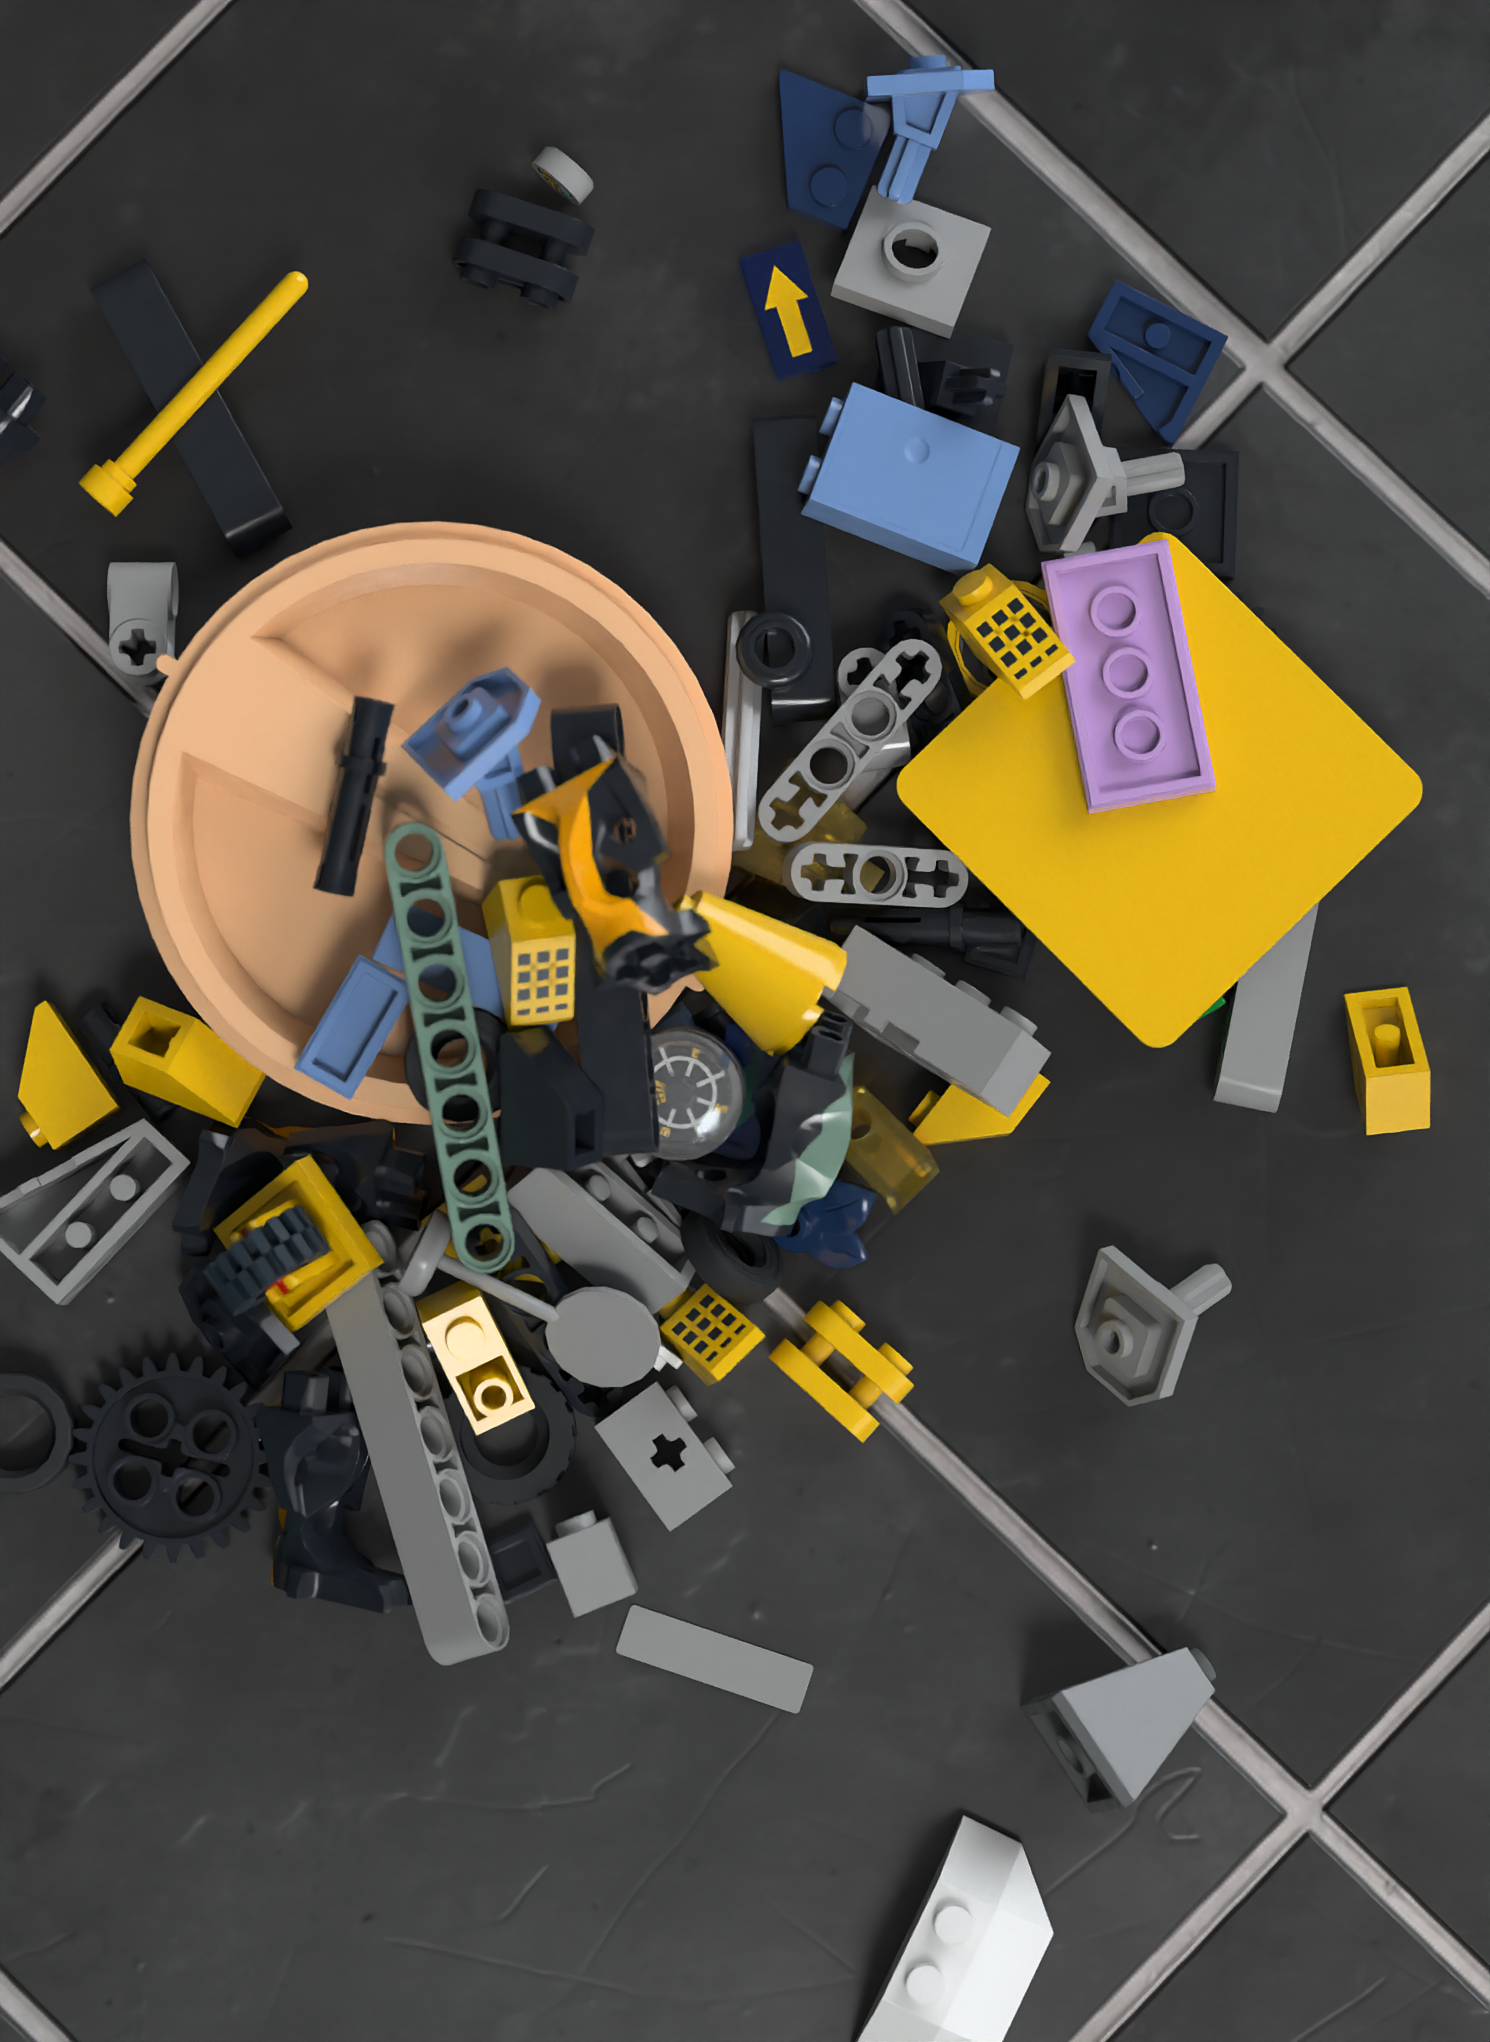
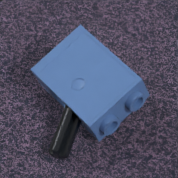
(906, 471)

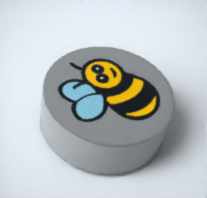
(563, 174)

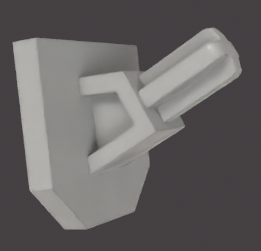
(1082, 480)
(1139, 1330)

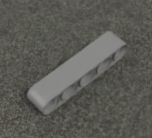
(1263, 1023)

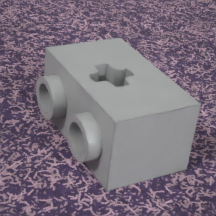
(669, 1492)
(591, 1563)

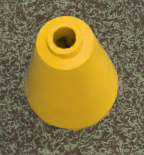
(766, 970)

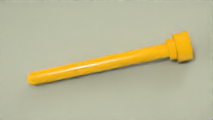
(114, 480)

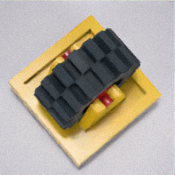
(291, 1248)

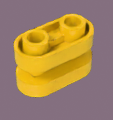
(881, 1369)

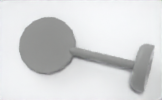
(590, 1332)

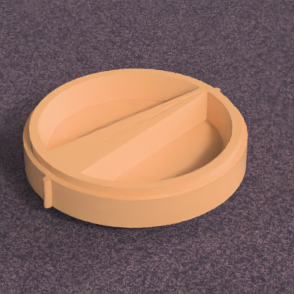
(245, 774)

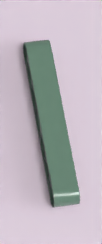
(447, 1079)

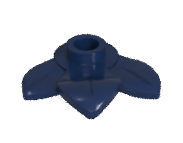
(830, 1224)

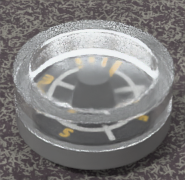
(697, 1091)

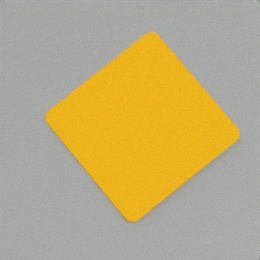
(1182, 892)

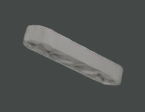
(844, 737)

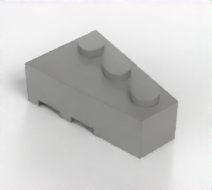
(938, 1023)
(86, 1209)
(606, 1227)

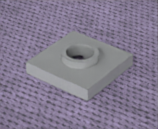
(922, 296)

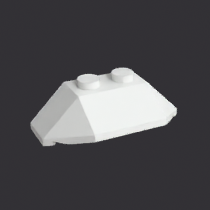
(966, 1947)

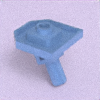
(919, 112)
(476, 744)

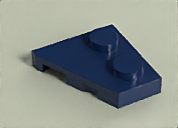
(828, 149)
(1156, 356)

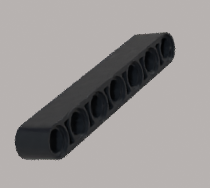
(616, 1021)

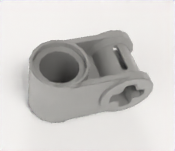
(142, 608)
(869, 715)

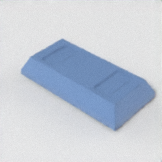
(354, 1027)

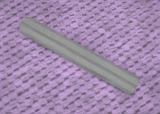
(741, 733)

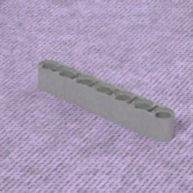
(417, 1462)

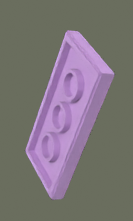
(1132, 676)

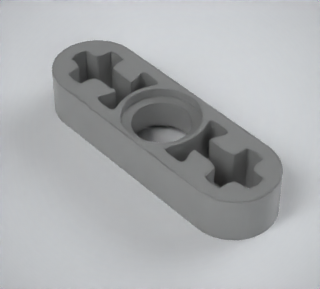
(832, 854)

